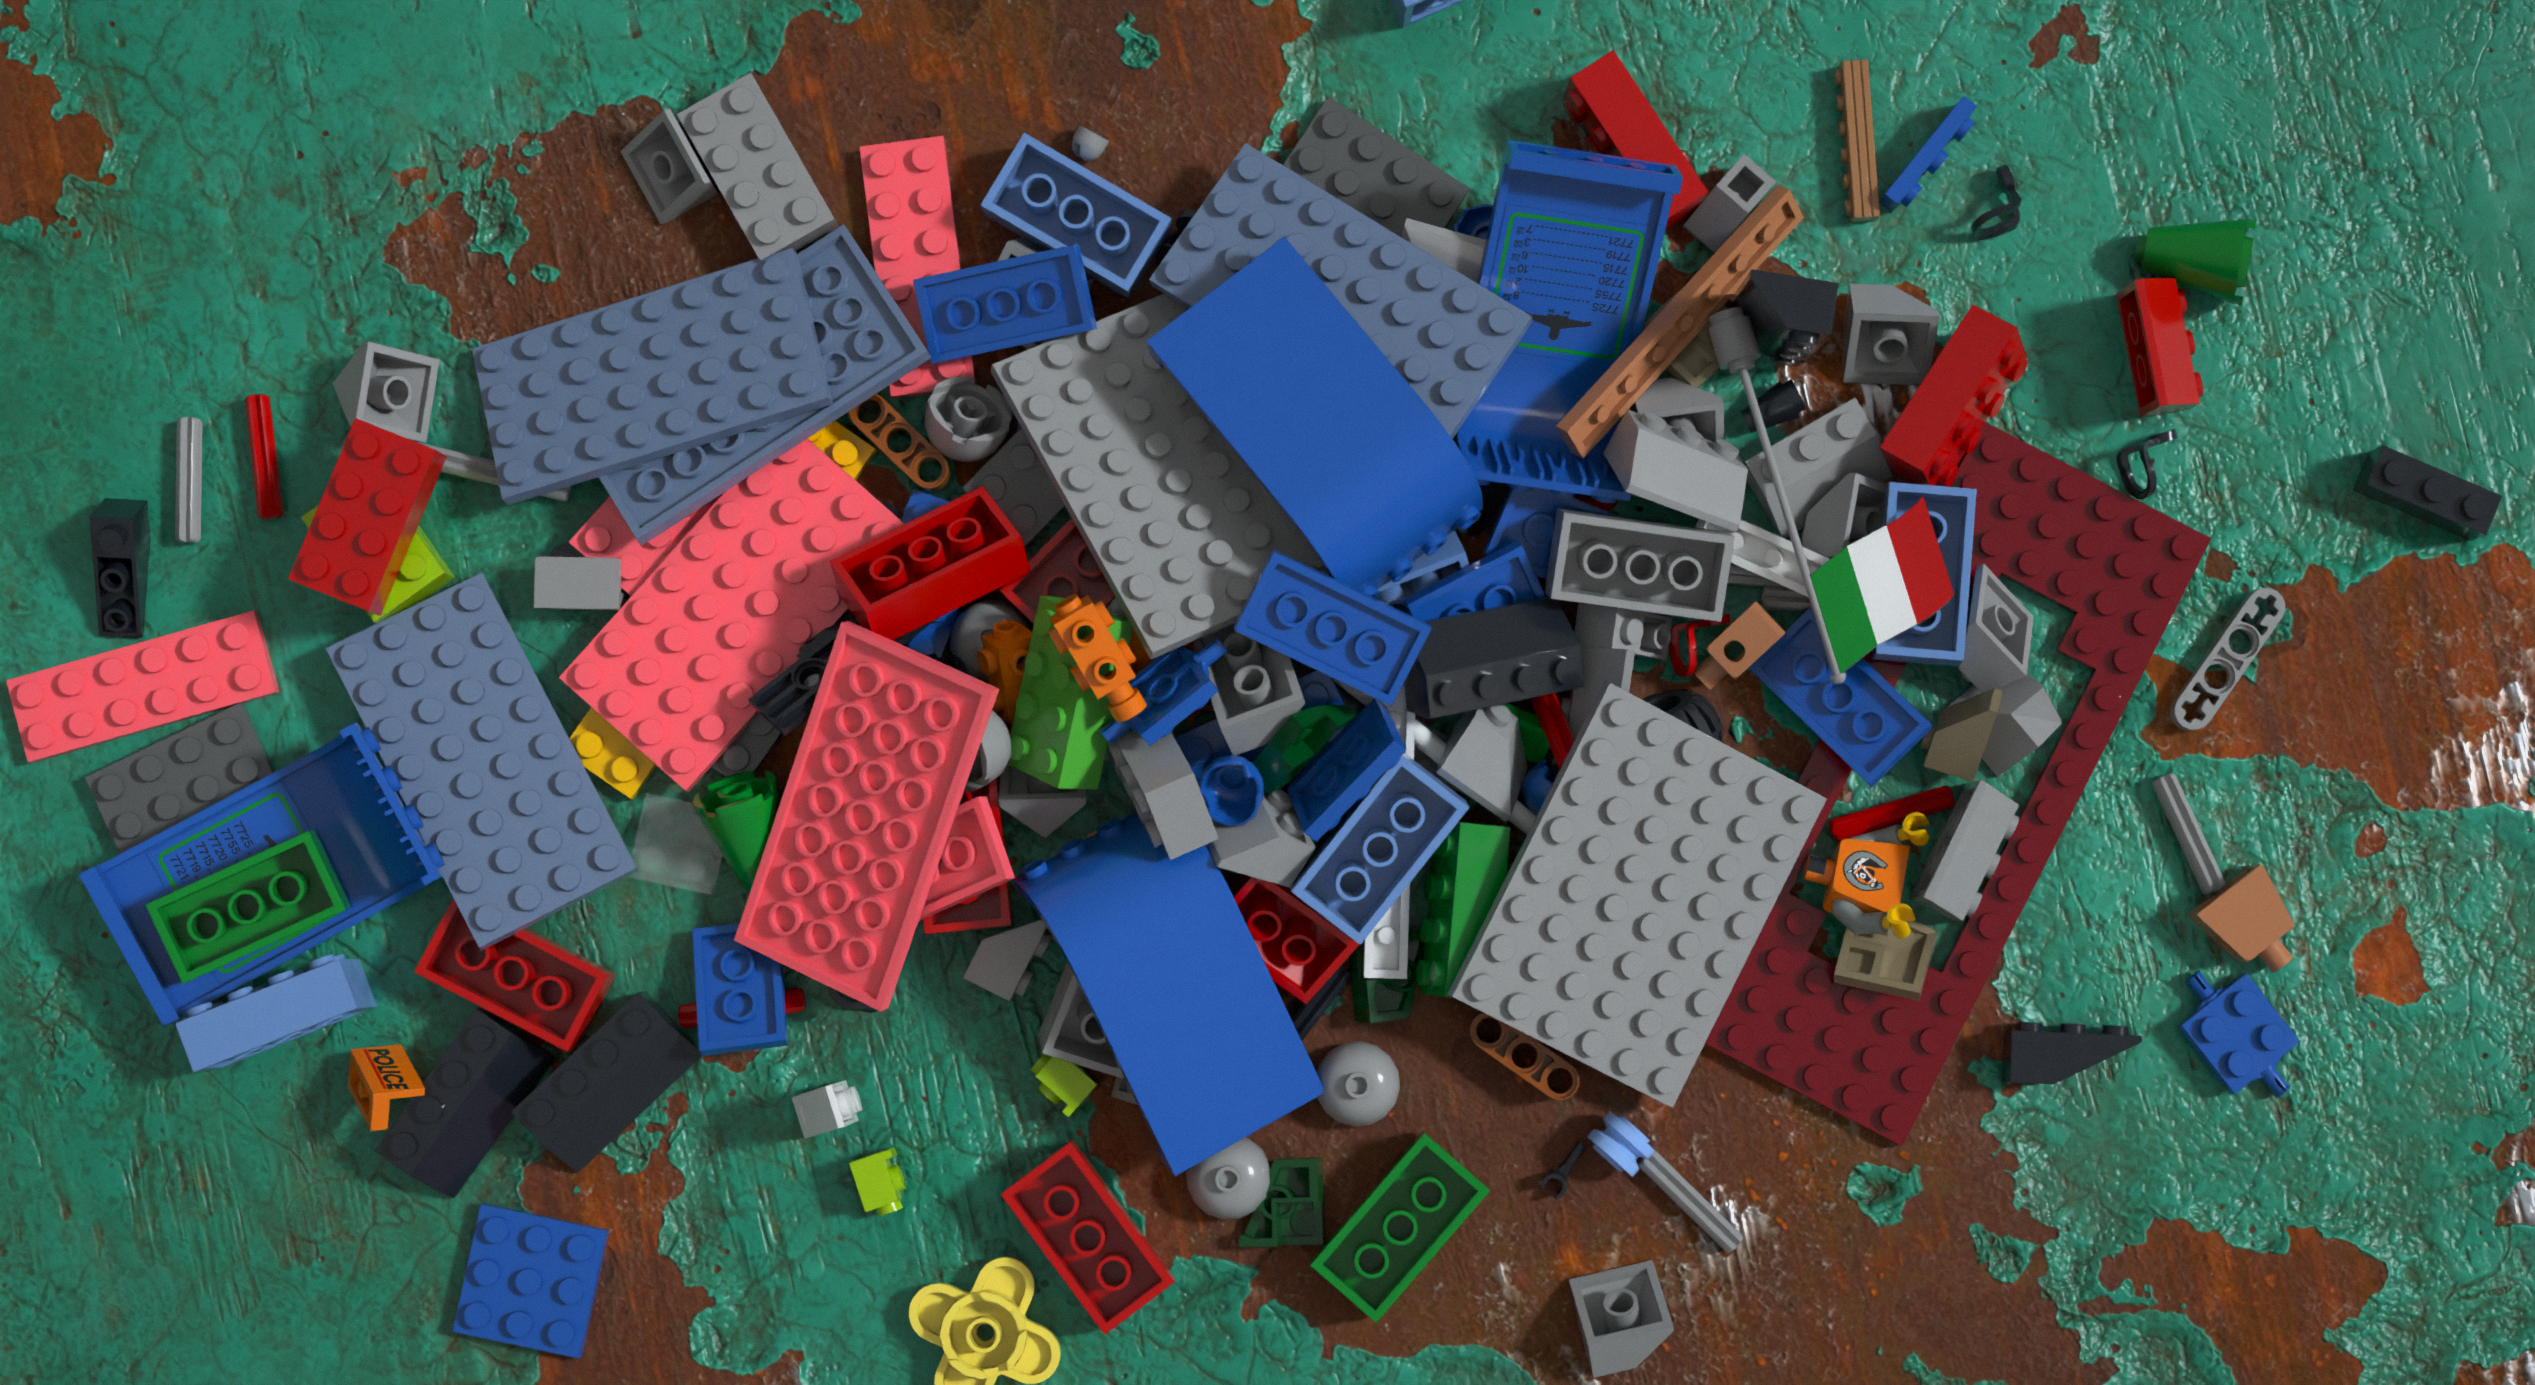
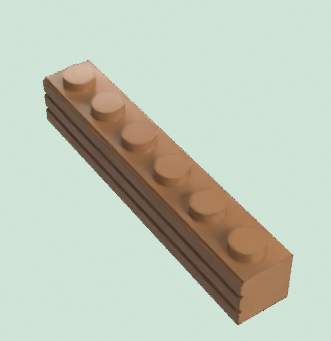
(1858, 141)

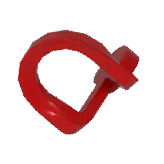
(1674, 650)

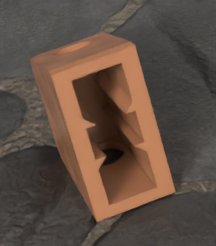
(1754, 630)
(2247, 919)

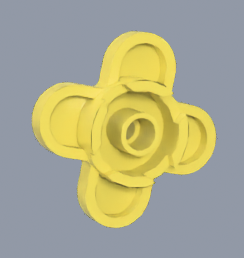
(1000, 1299)

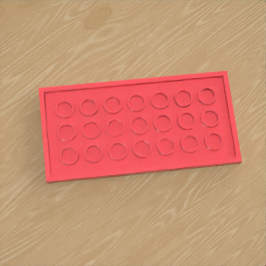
(728, 611)
(865, 814)

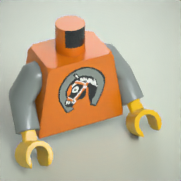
(1868, 878)

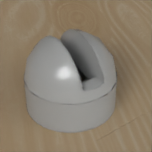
(1088, 144)

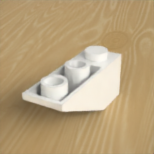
(827, 1108)

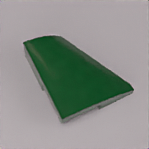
(1299, 743)
(1381, 997)
(1292, 1208)

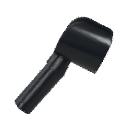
(1564, 1169)

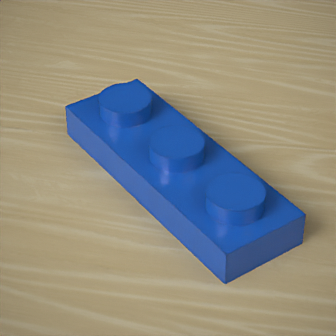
(1929, 156)

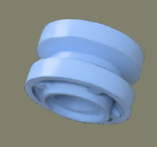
(1621, 1143)

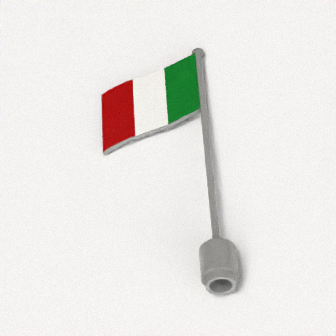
(1869, 586)

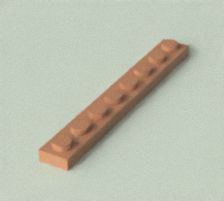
(1679, 321)

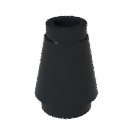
(1777, 405)

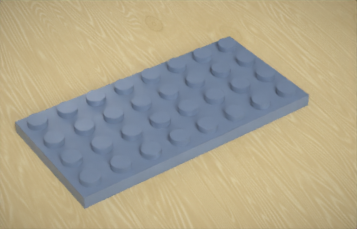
(1419, 312)
(863, 351)
(651, 376)
(482, 760)

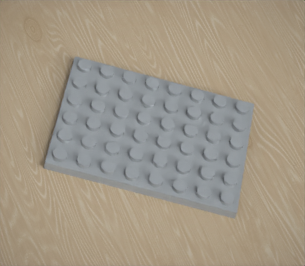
(1147, 477)
(1637, 895)

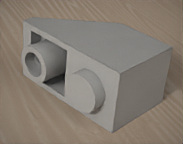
(1729, 203)
(1623, 629)
(1004, 959)

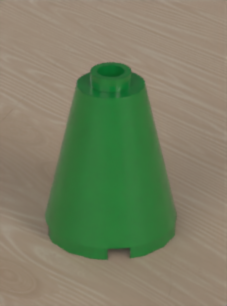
(2200, 256)
(740, 819)

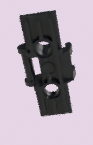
(785, 698)

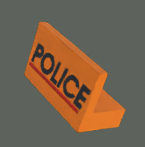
(377, 1077)

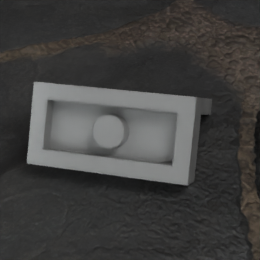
(578, 583)

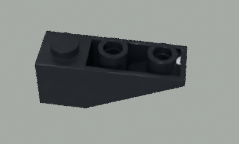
(121, 565)
(2054, 1056)

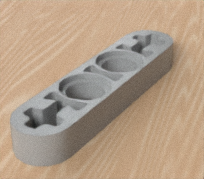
(2231, 662)

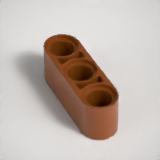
(911, 460)
(1538, 1070)

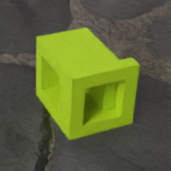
(1063, 1081)
(879, 1182)

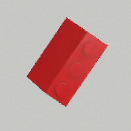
(2159, 346)
(1291, 936)

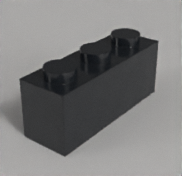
(2427, 493)

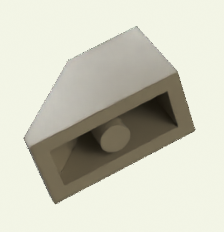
(1961, 735)

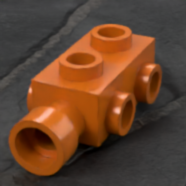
(1094, 651)
(998, 660)

